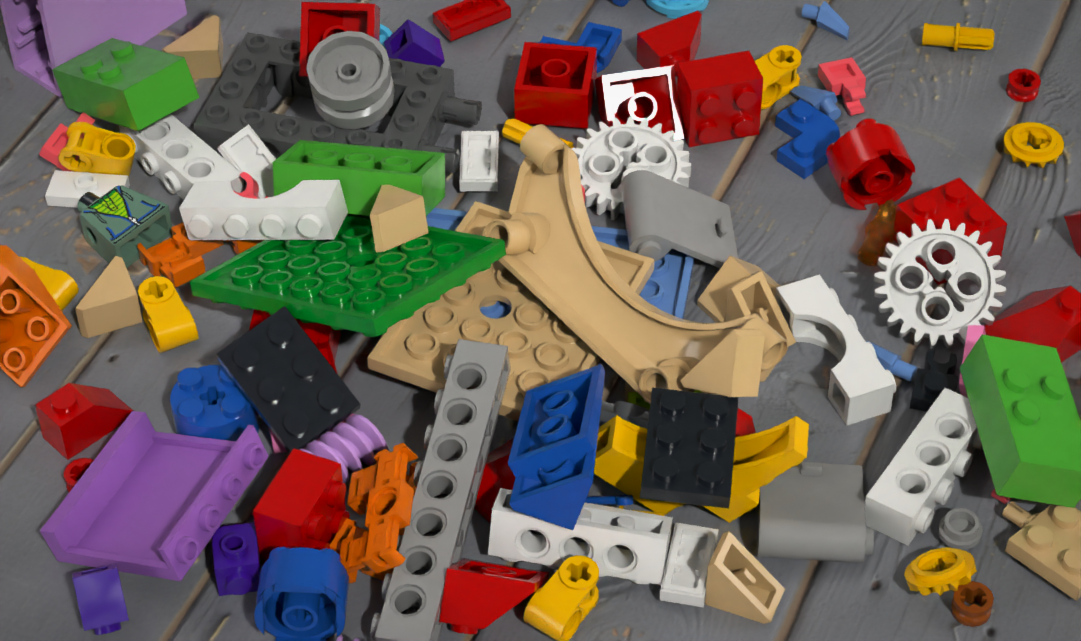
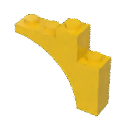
(755, 463)

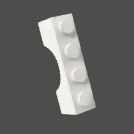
(303, 213)
(859, 382)

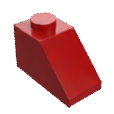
(670, 42)
(79, 417)

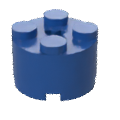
(210, 404)
(302, 594)

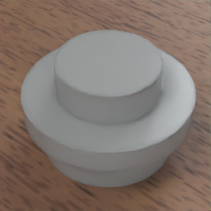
(960, 529)

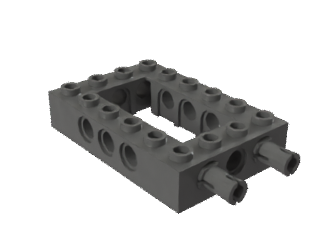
(419, 108)

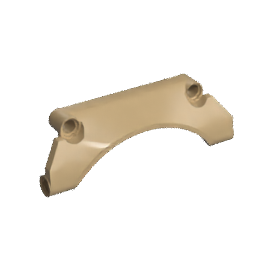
(564, 266)

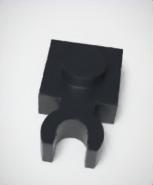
(932, 381)

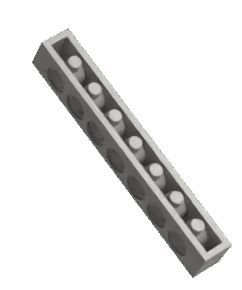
(471, 366)

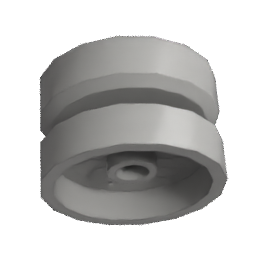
(351, 80)

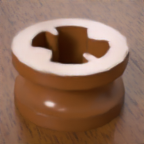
(973, 614)

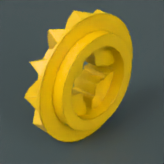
(1040, 136)
(926, 571)

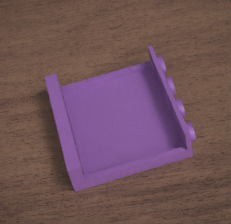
(152, 499)

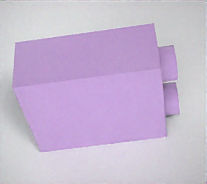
(55, 31)

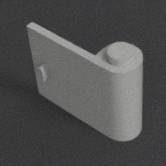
(672, 216)
(815, 514)

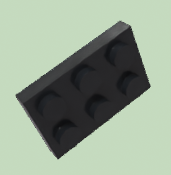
(288, 380)
(689, 448)

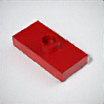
(470, 17)

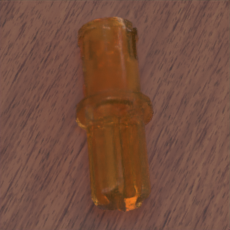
(878, 234)

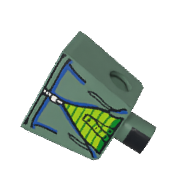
(121, 221)

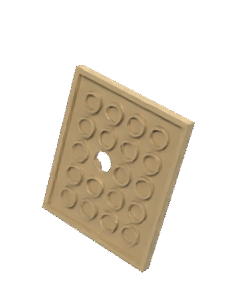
(537, 340)

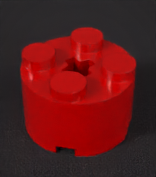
(870, 164)

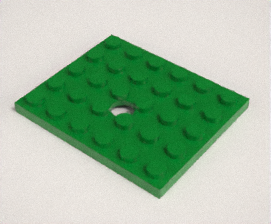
(346, 279)

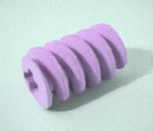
(349, 444)

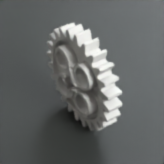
(622, 149)
(968, 262)

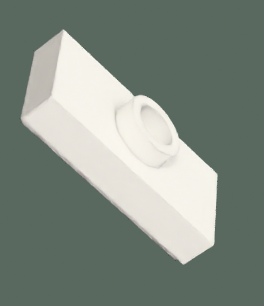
(251, 156)
(479, 161)
(69, 186)
(687, 564)

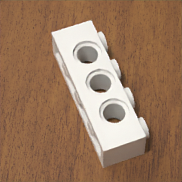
(180, 157)
(924, 469)
(599, 526)

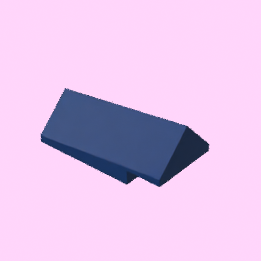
(557, 447)

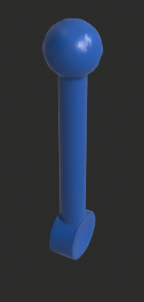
(610, 500)

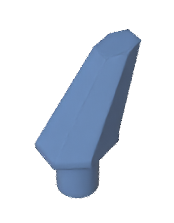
(826, 19)
(820, 99)
(893, 363)

